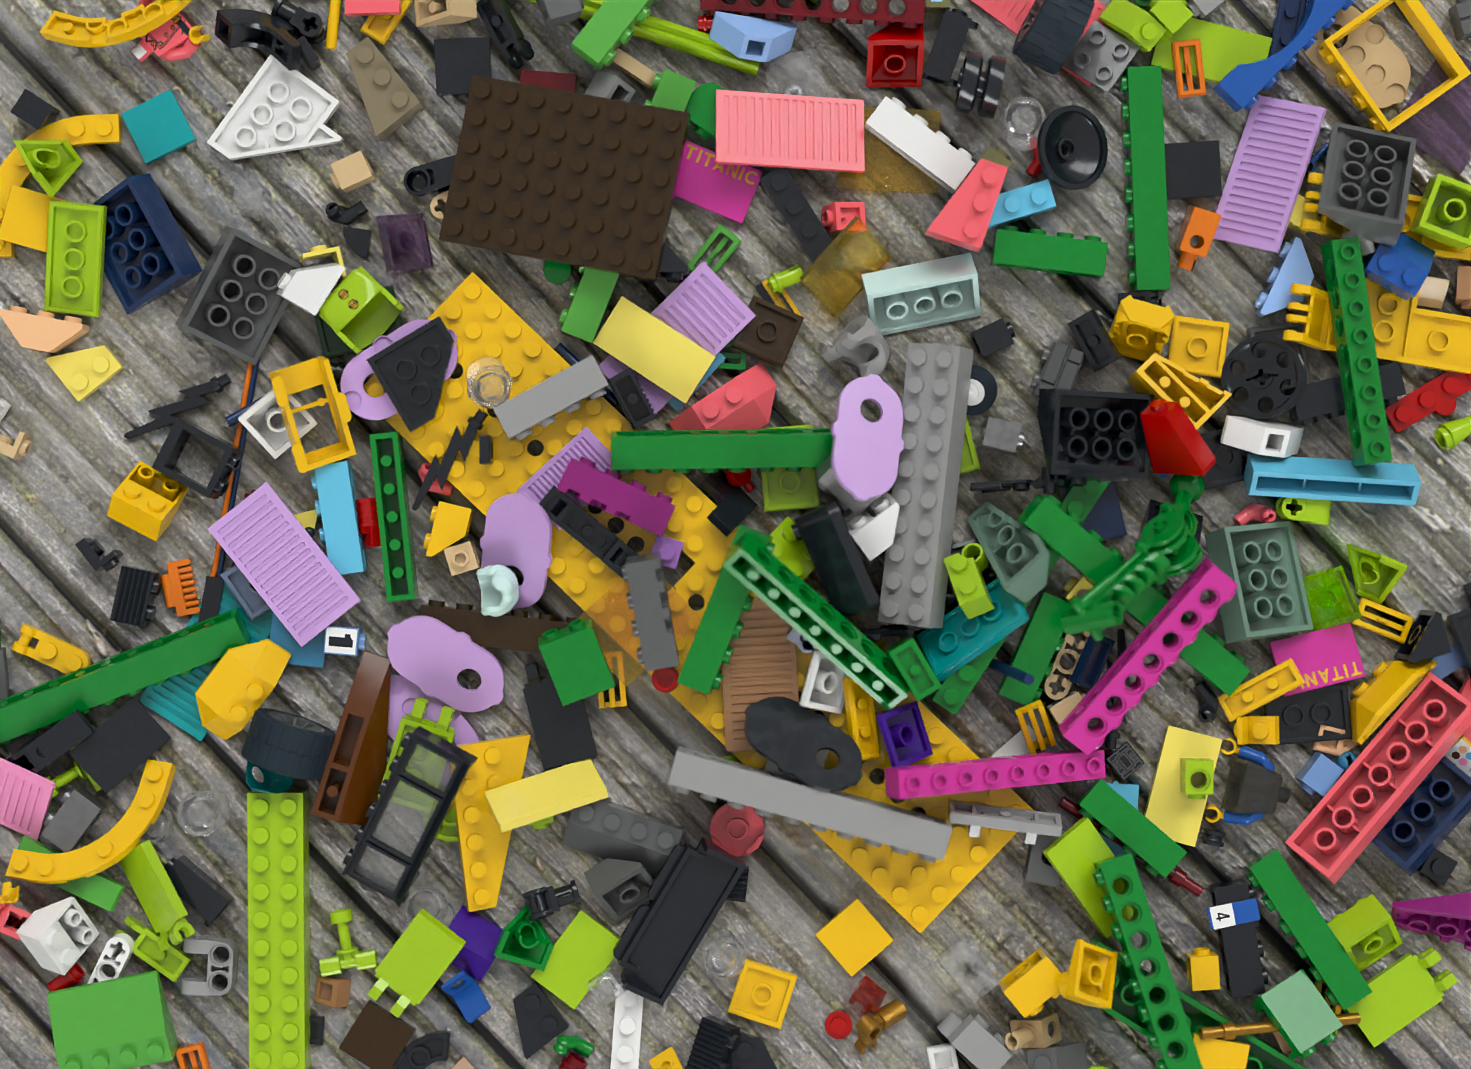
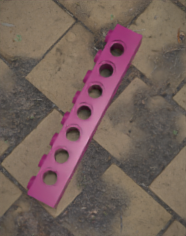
(1149, 641)
(993, 773)

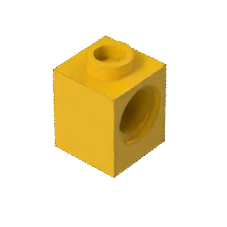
(1202, 969)

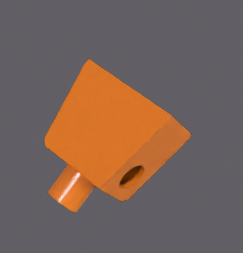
(1199, 223)

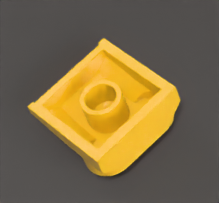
(1089, 976)

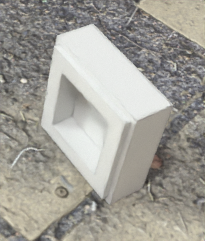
(942, 1056)

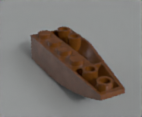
(359, 747)

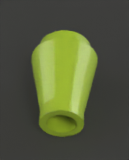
(1453, 432)

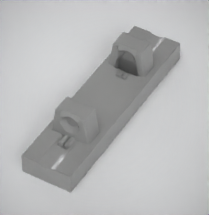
(1004, 818)

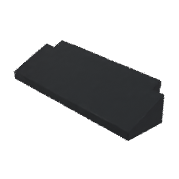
(674, 922)

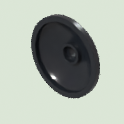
(1082, 147)

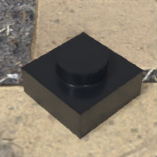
(1438, 867)

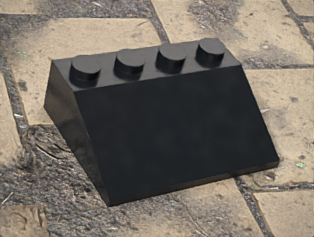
(1093, 431)

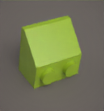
(1365, 932)

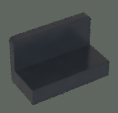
(1094, 340)

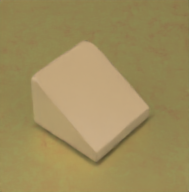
(1433, 292)

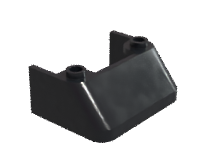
(836, 560)

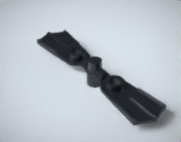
(1049, 482)

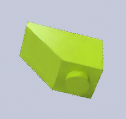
(1133, 24)

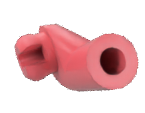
(448, 487)
(1255, 512)

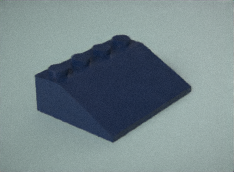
(143, 244)
(1426, 817)

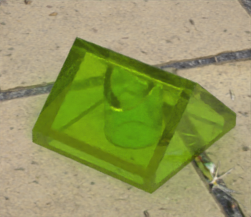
(1330, 598)

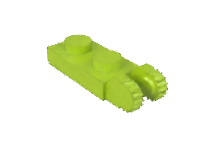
(169, 963)

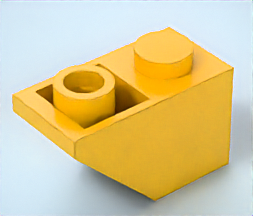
(449, 527)

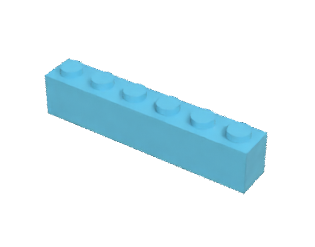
(1331, 480)

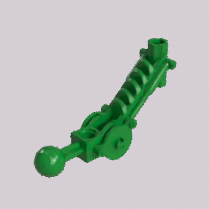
(1164, 551)

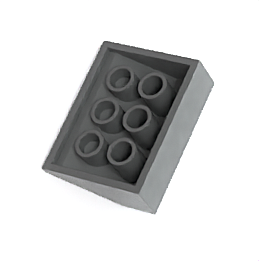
(1367, 181)
(238, 296)

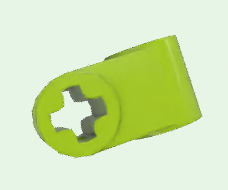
(1306, 510)

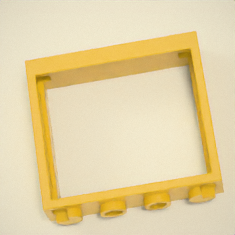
(1432, 38)

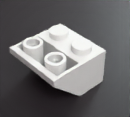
(875, 526)
(58, 935)

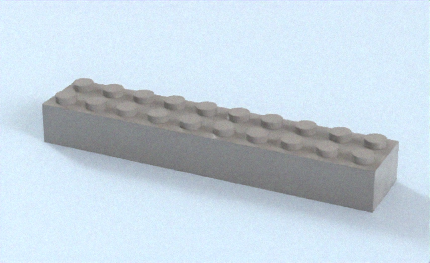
(926, 484)
(796, 801)

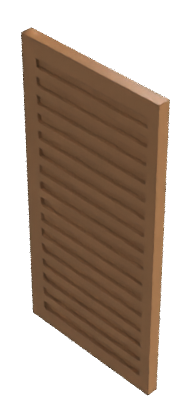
(759, 669)

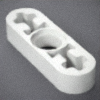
(107, 957)

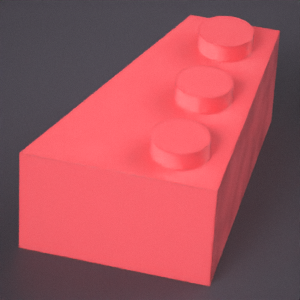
(971, 207)

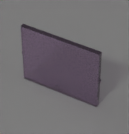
(1443, 124)

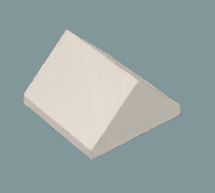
(267, 424)
(823, 685)

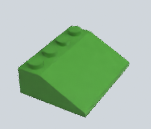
(112, 1024)

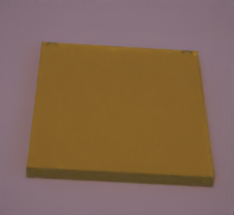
(838, 270)

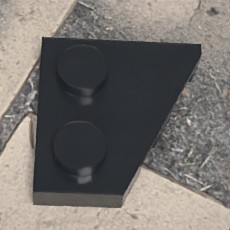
(537, 1019)

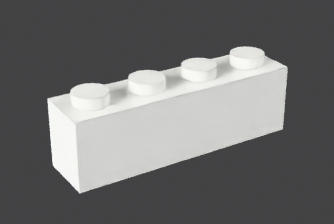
(919, 144)

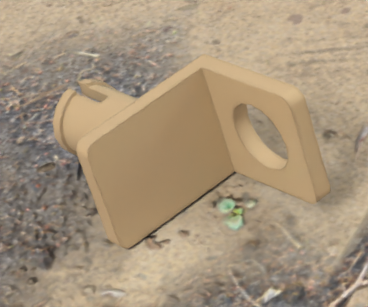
(1033, 1032)

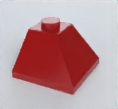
(895, 57)

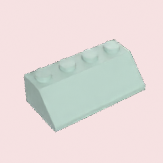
(922, 294)

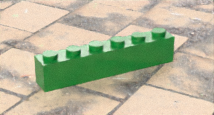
(394, 516)
(720, 625)
(1308, 929)

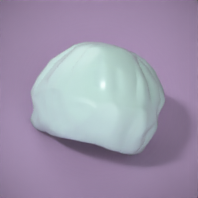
(498, 589)

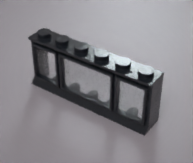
(408, 814)

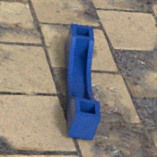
(1246, 80)

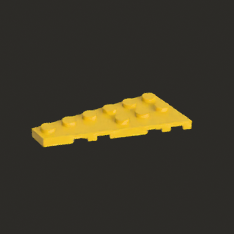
(479, 837)

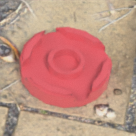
(737, 829)

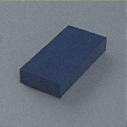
(1091, 662)

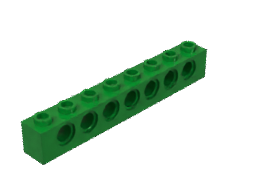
(1356, 351)
(816, 620)
(1151, 949)

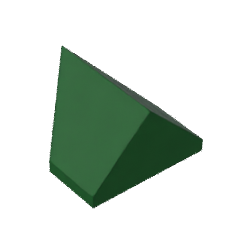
(524, 942)

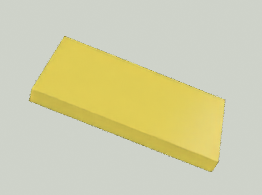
(654, 349)
(546, 794)
(1166, 805)

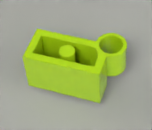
(969, 581)

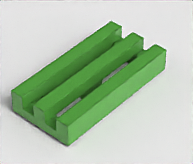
(728, 236)

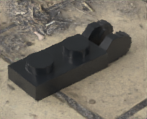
(505, 31)

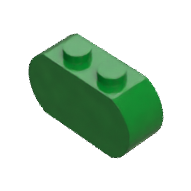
(702, 110)

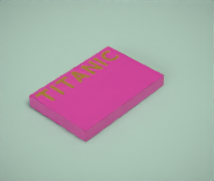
(714, 186)
(1321, 657)

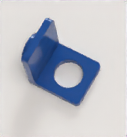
(467, 996)

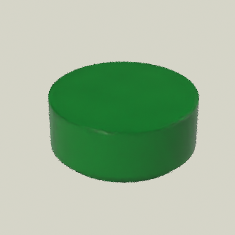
(557, 272)

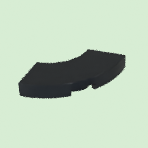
(425, 1051)

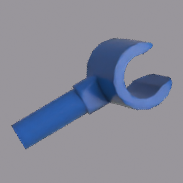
(1315, 158)

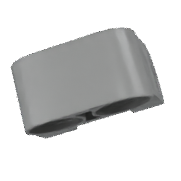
(216, 965)

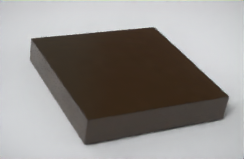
(769, 332)
(377, 1037)

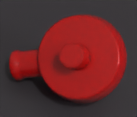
(740, 479)

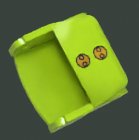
(360, 309)

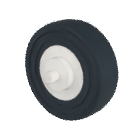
(981, 391)

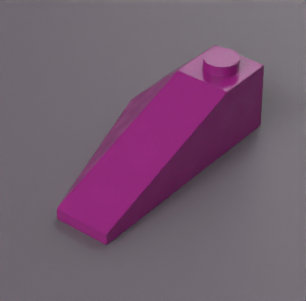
(1441, 915)

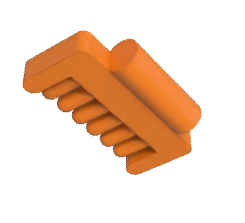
(174, 591)

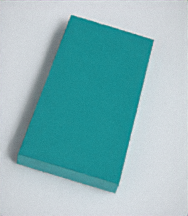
(965, 638)

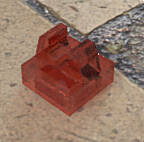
(868, 995)

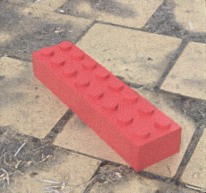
(1382, 778)

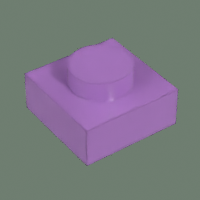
(669, 550)

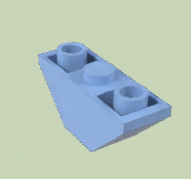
(751, 36)
(1292, 268)

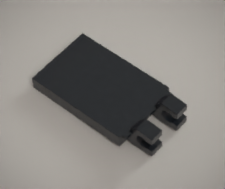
(559, 730)

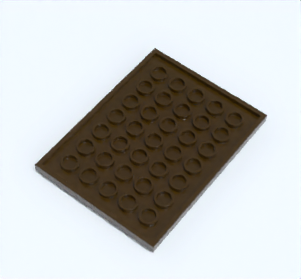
(565, 177)

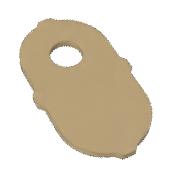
(1372, 58)

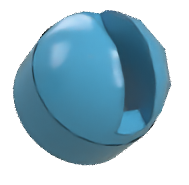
(1342, 762)

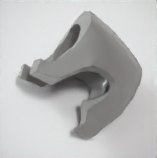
(860, 345)

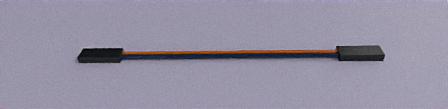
(214, 586)

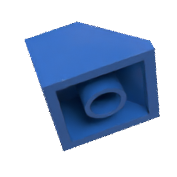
(1400, 266)

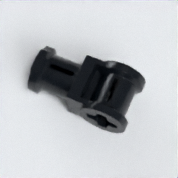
(301, 20)
(549, 899)

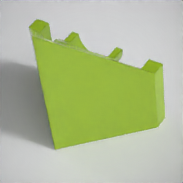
(49, 162)
(1374, 573)

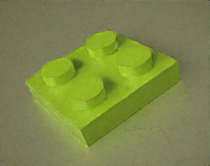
(791, 552)

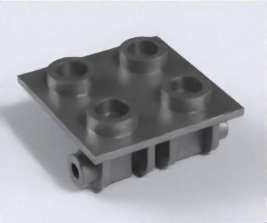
(1101, 57)

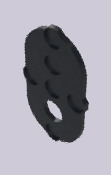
(793, 736)

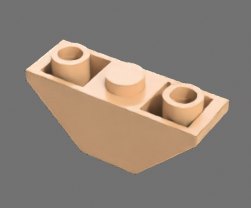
(42, 330)

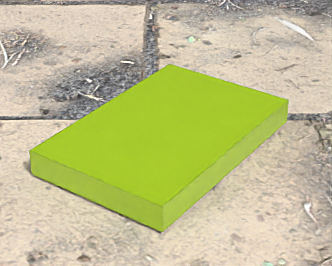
(790, 489)
(576, 958)

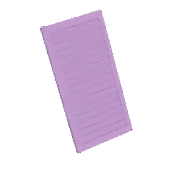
(1268, 172)
(700, 310)
(284, 564)

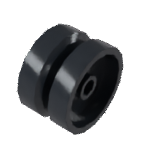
(976, 83)

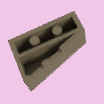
(382, 90)

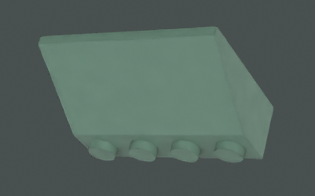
(1269, 578)

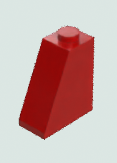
(1174, 440)

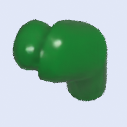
(575, 1043)

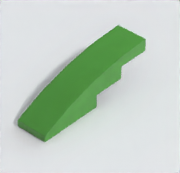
(95, 889)

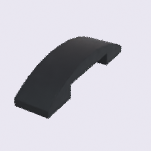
(586, 529)

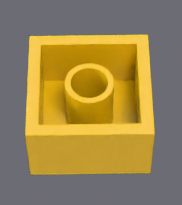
(1032, 983)

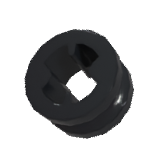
(1212, 837)

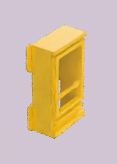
(302, 377)

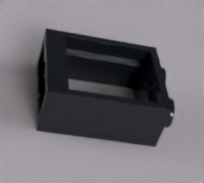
(174, 446)

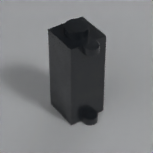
(948, 47)
(198, 888)

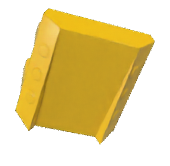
(1140, 328)

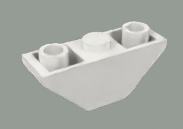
(1262, 436)

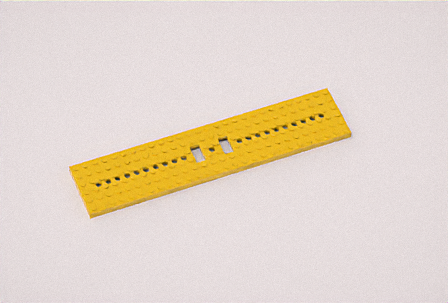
(493, 329)

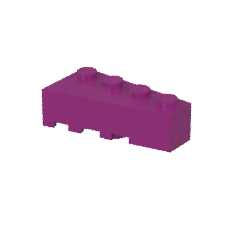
(616, 496)

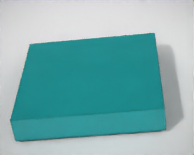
(159, 127)

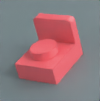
(840, 214)

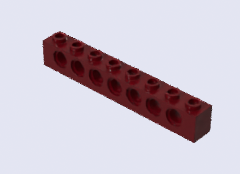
(827, 12)

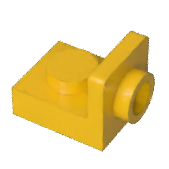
(1257, 730)

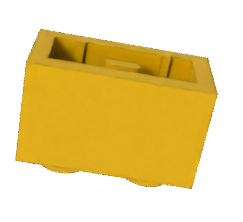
(147, 501)

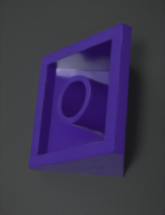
(904, 734)
(480, 939)

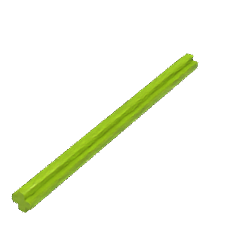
(681, 39)

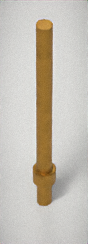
(1229, 1031)

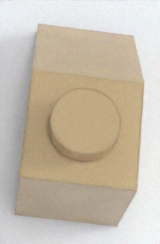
(444, 12)

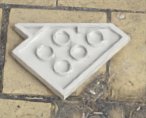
(276, 115)

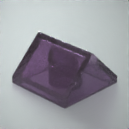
(404, 243)

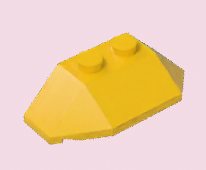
(239, 686)
(1383, 693)

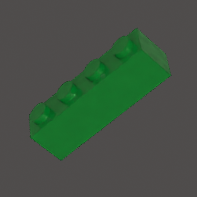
(1049, 253)
(1036, 648)
(1131, 827)

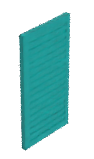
(176, 697)

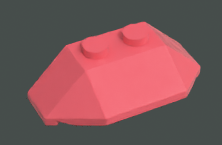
(738, 404)

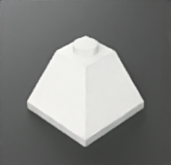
(309, 285)

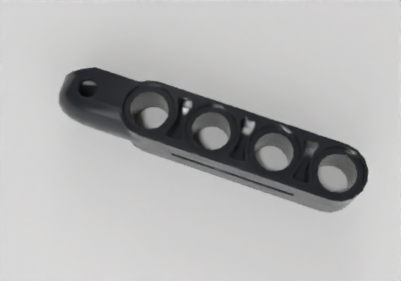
(430, 177)

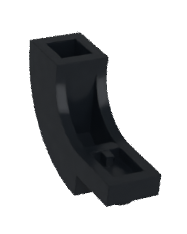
(259, 31)

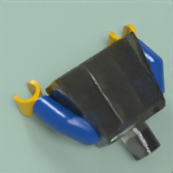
(1250, 788)

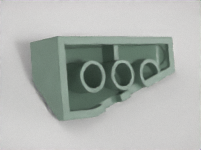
(1012, 550)

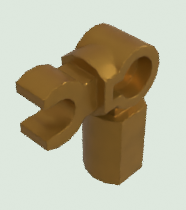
(871, 1026)

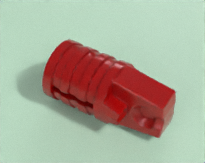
(368, 522)

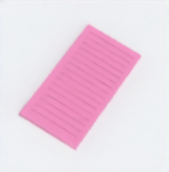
(23, 799)

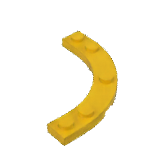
(102, 32)
(77, 131)
(109, 848)

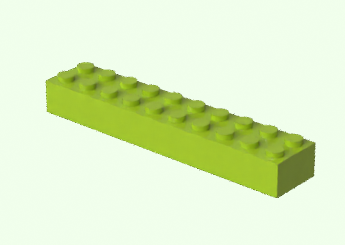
(278, 929)

